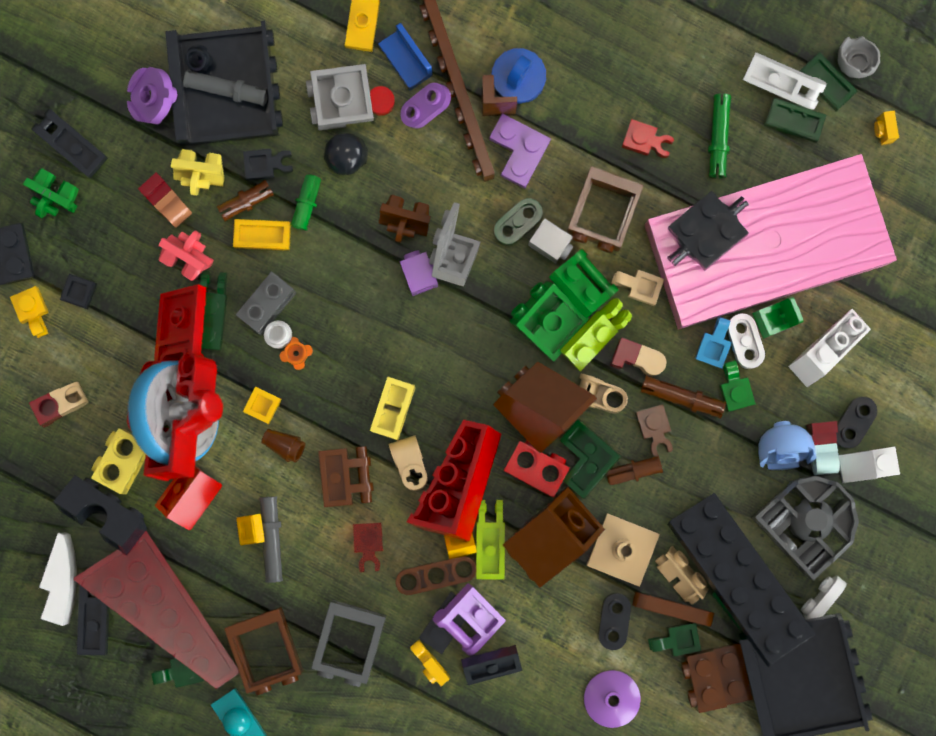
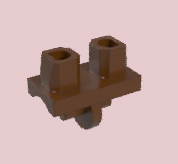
(404, 221)

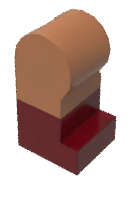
(165, 200)

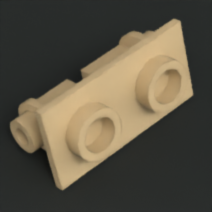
(691, 584)

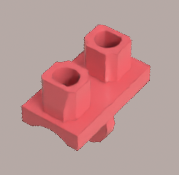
(187, 249)

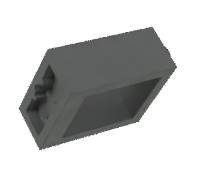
(357, 614)

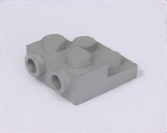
(340, 97)

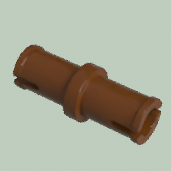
(245, 200)

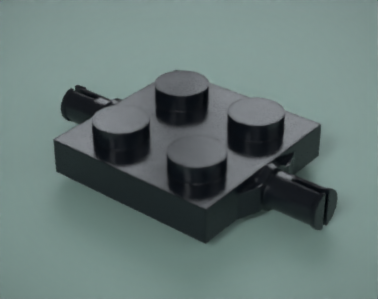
(708, 230)

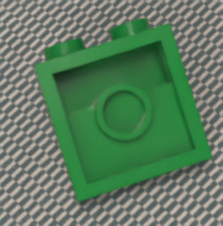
(548, 319)

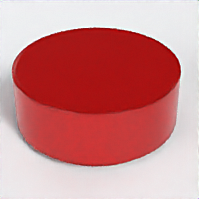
(382, 100)

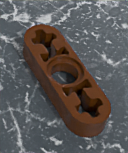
(673, 609)

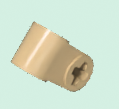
(601, 390)
(407, 459)

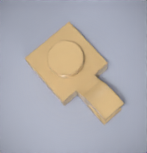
(642, 287)

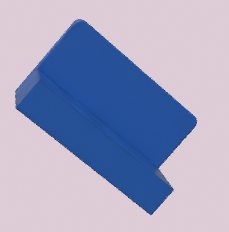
(406, 57)

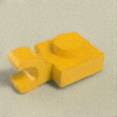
(29, 308)

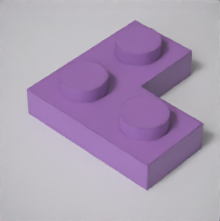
(526, 146)

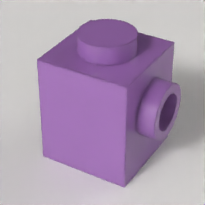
(418, 272)

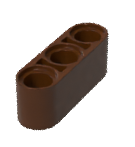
(425, 584)

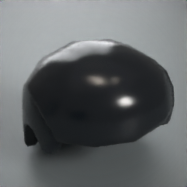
(345, 153)

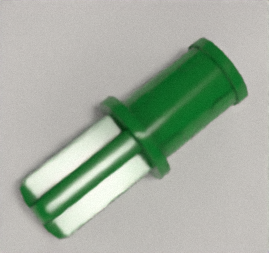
(306, 202)

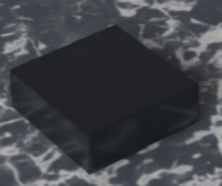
(78, 291)

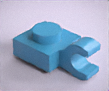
(713, 347)

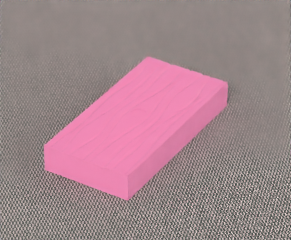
(799, 238)

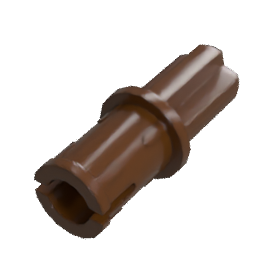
(634, 470)

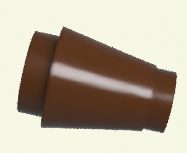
(283, 444)

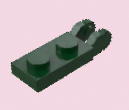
(214, 312)

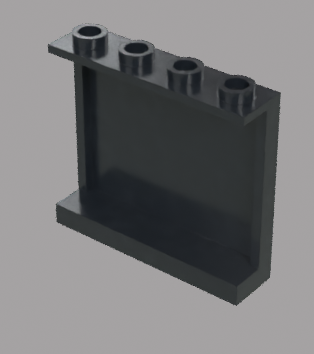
(235, 55)
(811, 686)

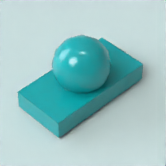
(236, 715)

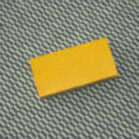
(261, 234)

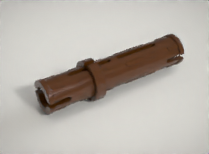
(684, 397)

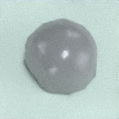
(858, 57)

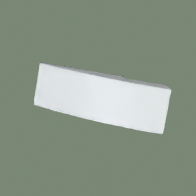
(59, 581)

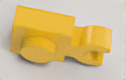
(433, 669)

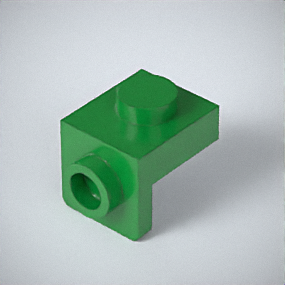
(778, 317)

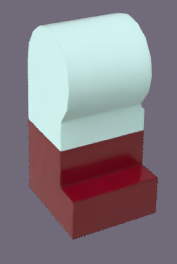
(826, 447)

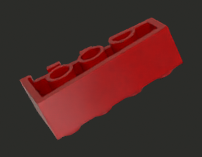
(459, 483)

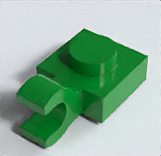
(736, 391)

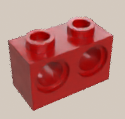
(533, 474)

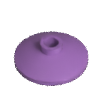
(608, 684)

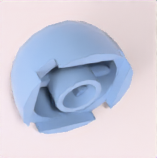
(786, 446)

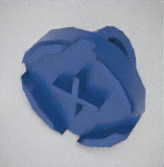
(519, 75)

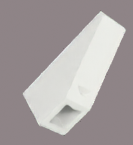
(829, 348)

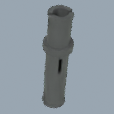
(236, 90)
(271, 546)

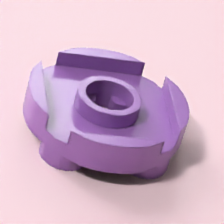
(162, 95)

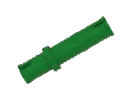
(719, 144)

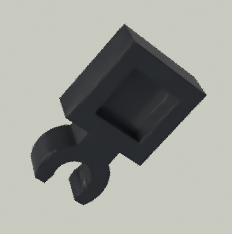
(261, 163)

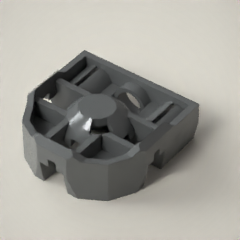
(813, 554)

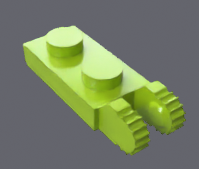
(596, 334)
(489, 544)

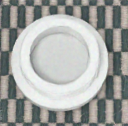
(278, 334)

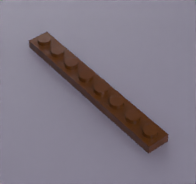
(464, 111)

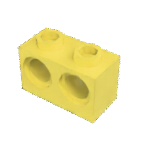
(392, 408)
(128, 465)

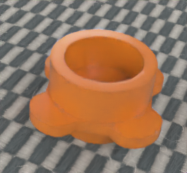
(297, 361)

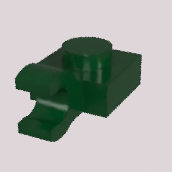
(681, 640)
(178, 672)

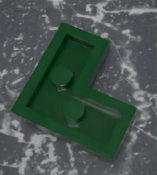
(594, 455)

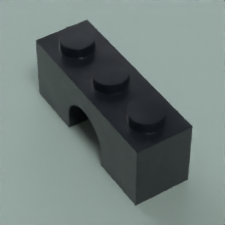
(83, 499)

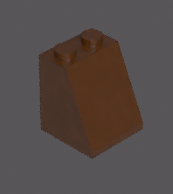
(542, 404)
(554, 537)

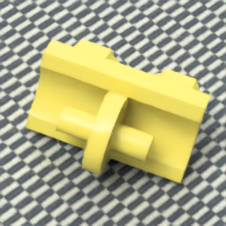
(198, 174)

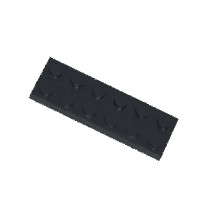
(741, 579)

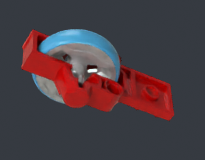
(176, 391)

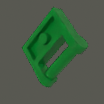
(578, 286)

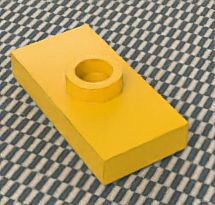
(362, 24)

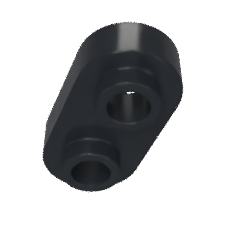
(856, 422)
(614, 621)

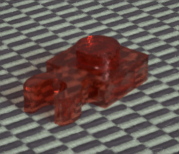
(368, 539)

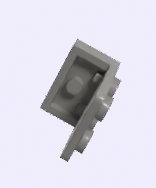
(454, 252)

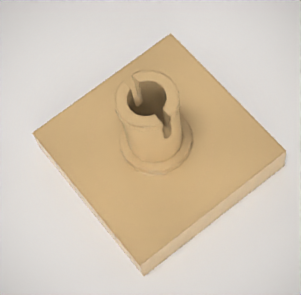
(623, 550)

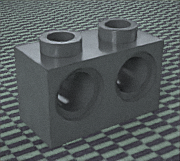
(266, 303)

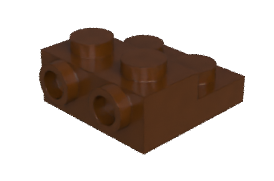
(716, 677)

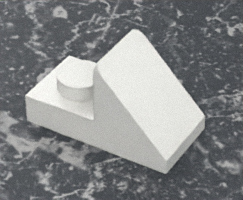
(869, 465)

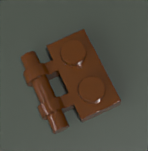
(336, 476)

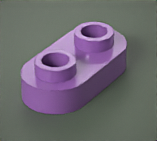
(424, 107)

